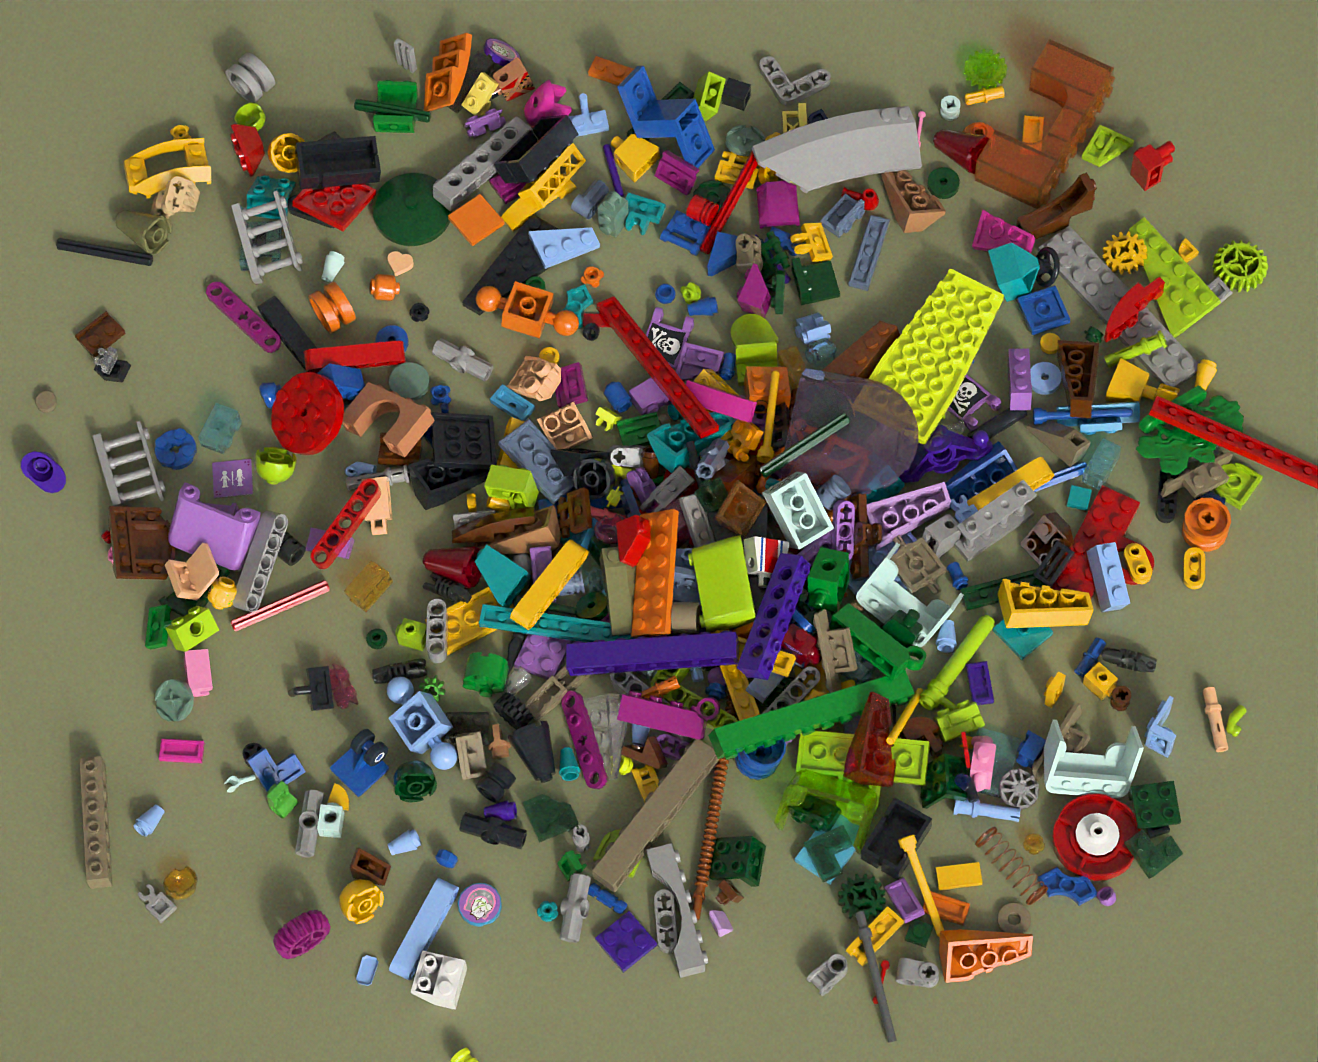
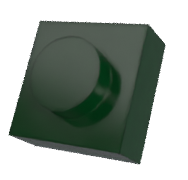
(919, 933)

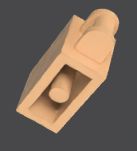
(382, 509)

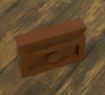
(100, 334)

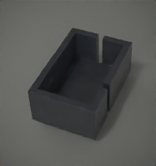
(883, 845)

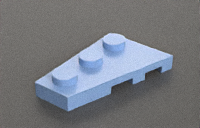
(563, 244)

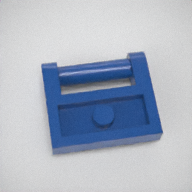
(687, 228)

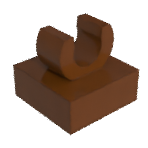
(728, 893)

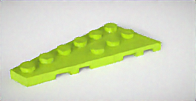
(1185, 293)

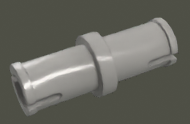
(581, 838)

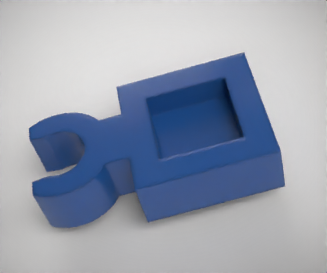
(785, 240)

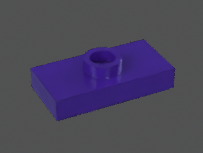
(979, 683)

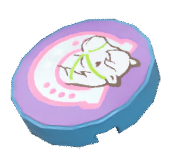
(479, 904)

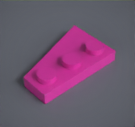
(995, 232)

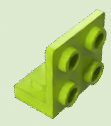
(758, 354)

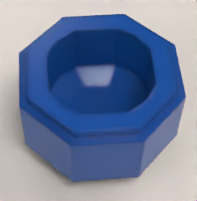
(446, 858)

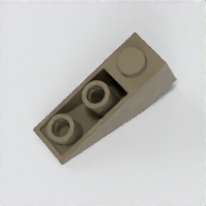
(1061, 440)

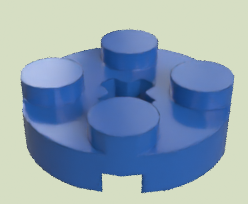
(172, 438)

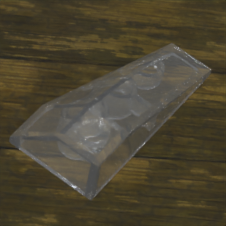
(607, 730)

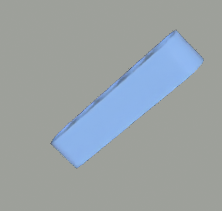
(424, 928)

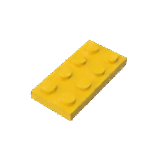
(464, 620)

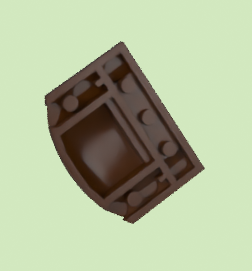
(139, 542)

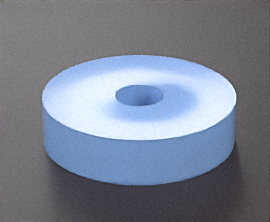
(1048, 370)

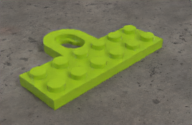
(827, 755)

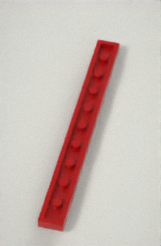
(657, 367)
(1235, 441)

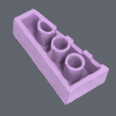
(907, 511)

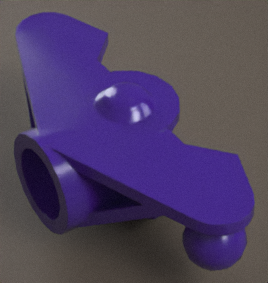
(945, 451)

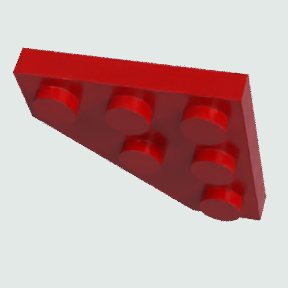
(335, 204)

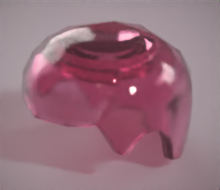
(607, 530)

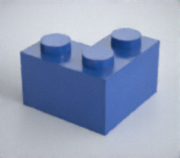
(347, 379)

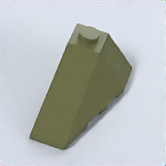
(619, 590)

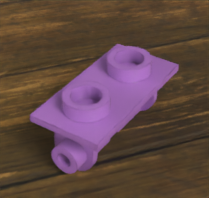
(491, 118)

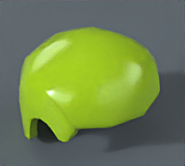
(250, 115)

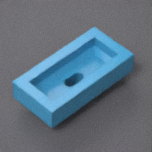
(505, 397)

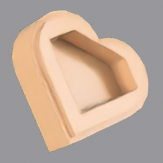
(400, 263)

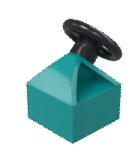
(1019, 269)

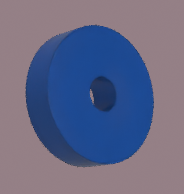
(392, 333)

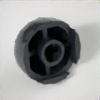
(596, 476)

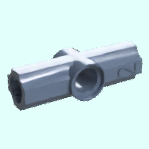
(712, 458)

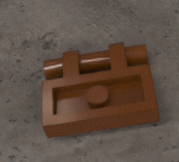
(579, 512)

